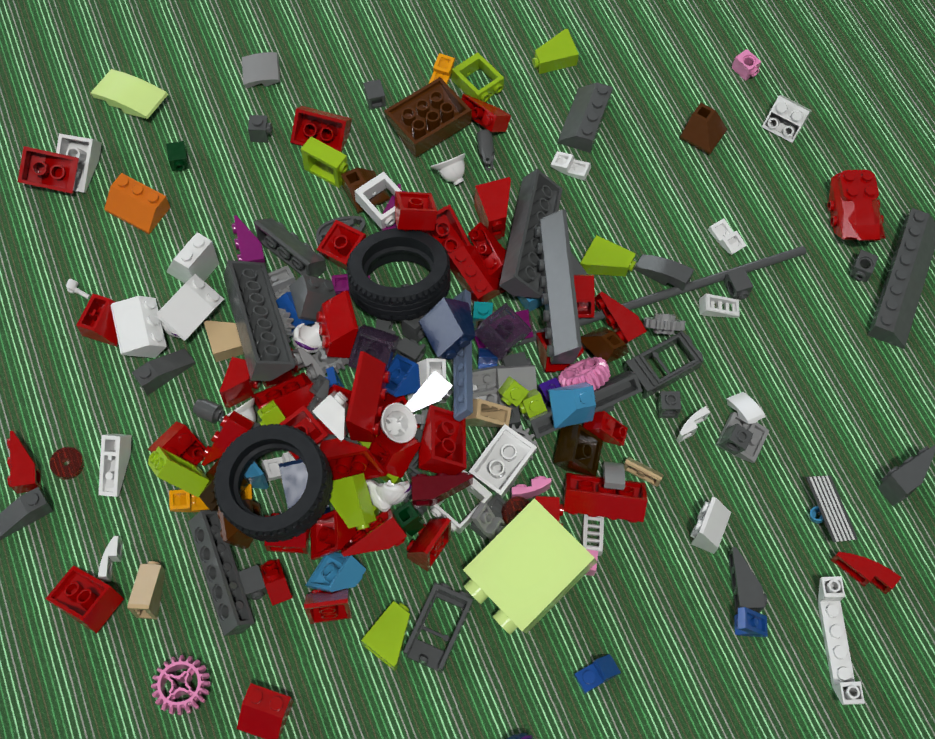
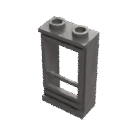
(646, 375)
(425, 653)

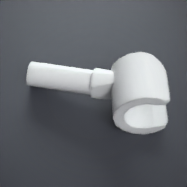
(72, 288)

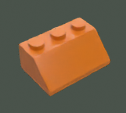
(136, 203)

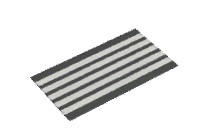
(832, 508)

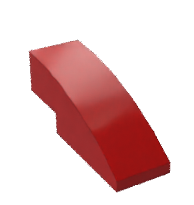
(866, 571)

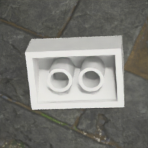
(137, 327)
(333, 413)

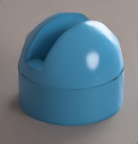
(813, 513)

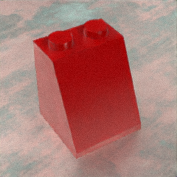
(492, 205)

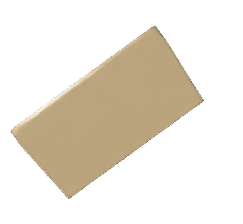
(643, 471)

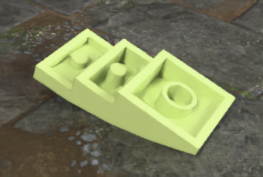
(129, 93)

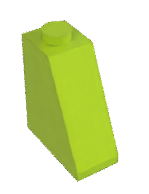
(556, 53)
(608, 259)
(353, 501)
(388, 635)

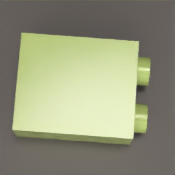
(527, 568)

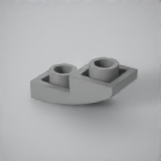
(304, 359)
(614, 475)
(487, 522)

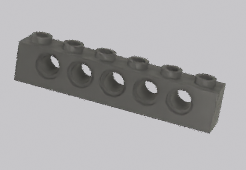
(221, 573)

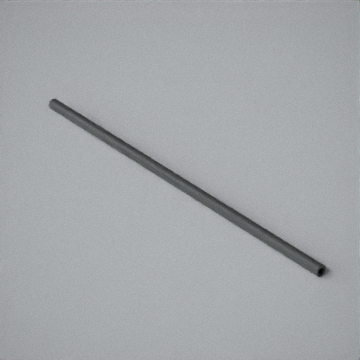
(692, 285)

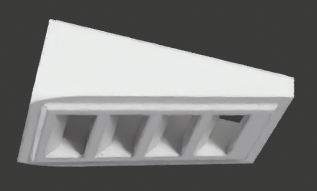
(707, 306)
(599, 548)

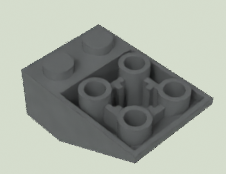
(906, 478)

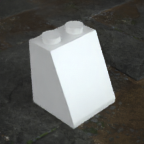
(195, 258)

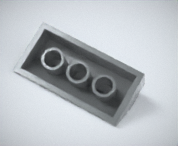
(586, 116)
(289, 248)

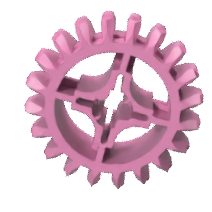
(589, 370)
(175, 691)

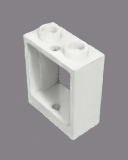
(371, 189)
(478, 491)

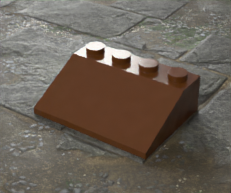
(428, 116)

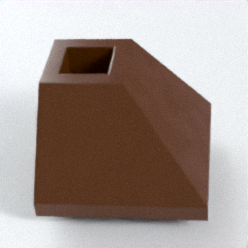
(704, 129)
(356, 178)
(605, 344)
(231, 534)

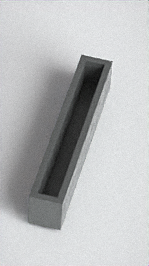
(614, 391)

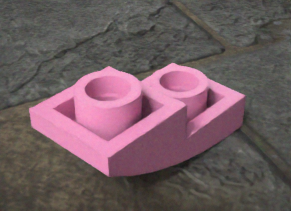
(537, 486)

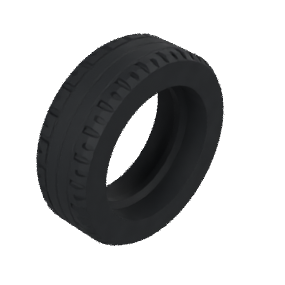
(398, 302)
(243, 453)

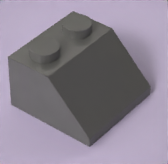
(309, 294)

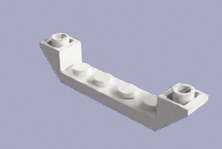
(836, 643)

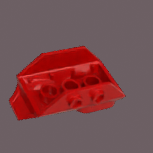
(855, 206)

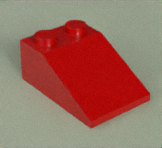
(48, 169)
(449, 230)
(443, 443)
(350, 459)
(380, 535)
(430, 543)
(85, 598)
(327, 606)

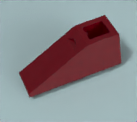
(434, 489)

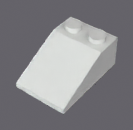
(88, 153)
(189, 307)
(502, 461)

